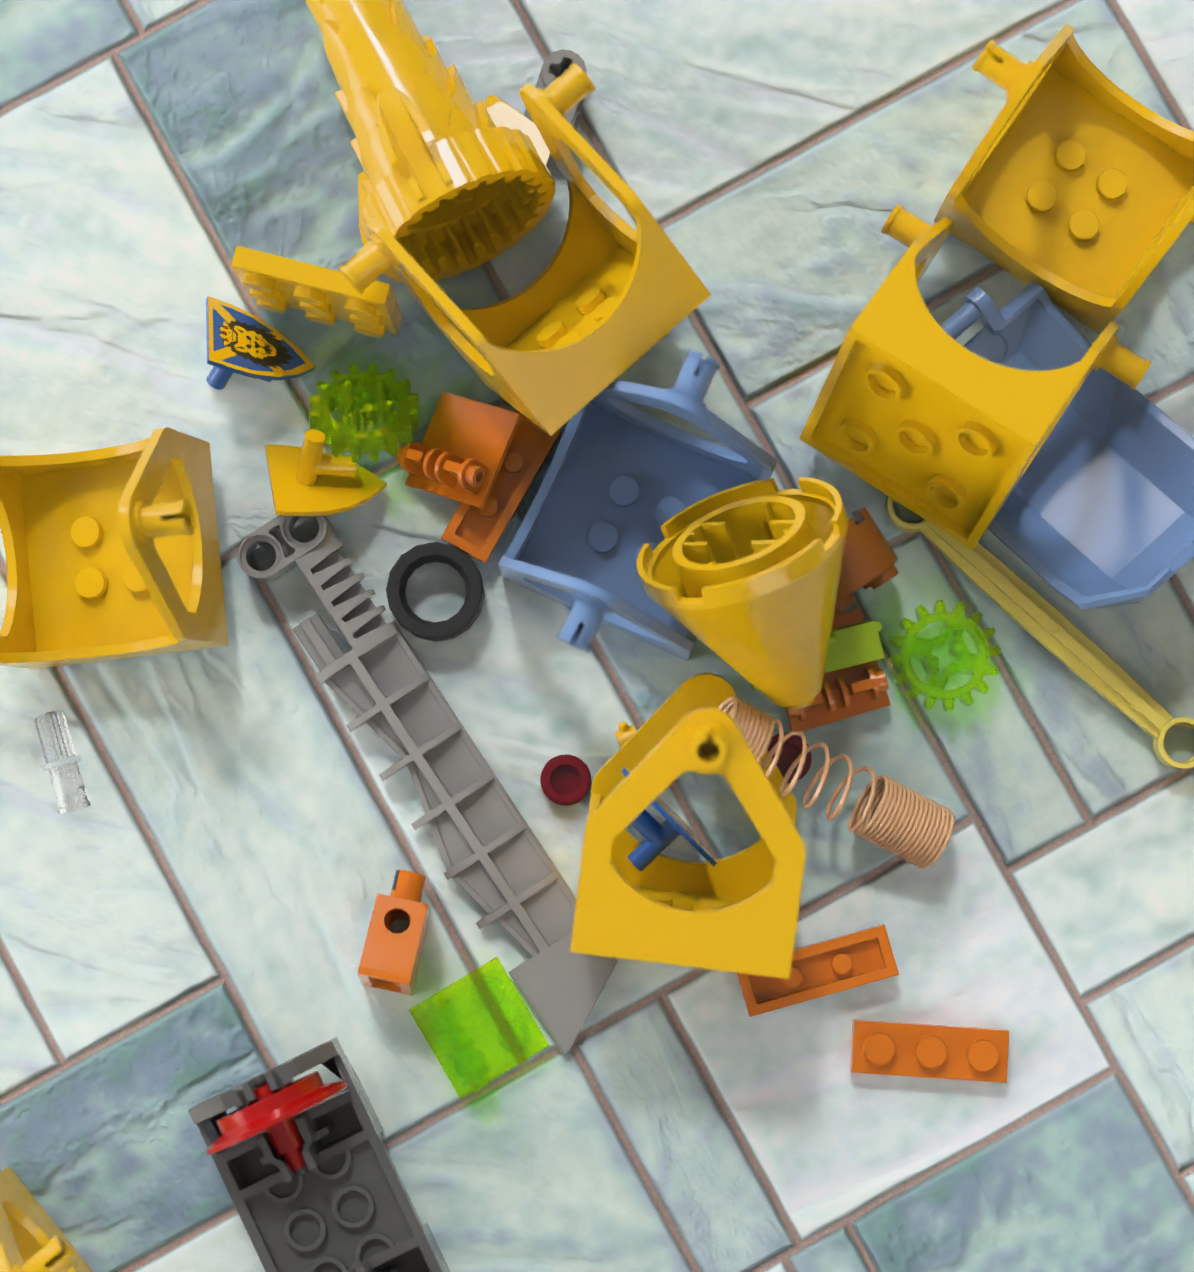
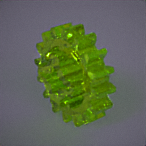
(364, 412)
(965, 662)

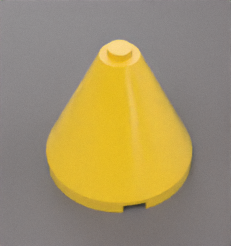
(756, 580)

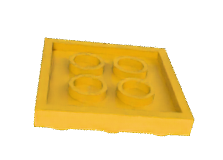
(318, 291)

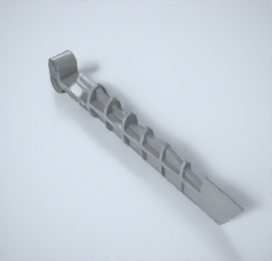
(469, 811)

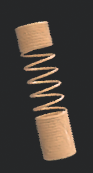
(885, 811)

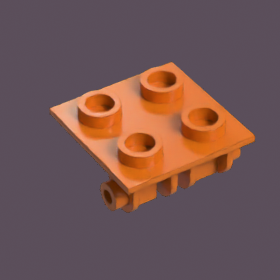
(460, 450)
(844, 691)

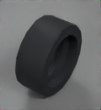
(426, 554)

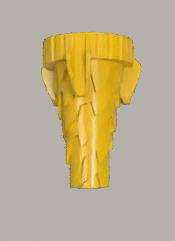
(438, 169)

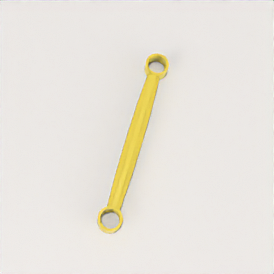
(1054, 633)

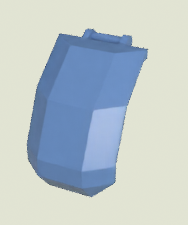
(1113, 485)

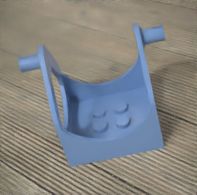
(612, 491)

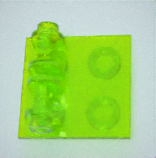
(479, 1027)

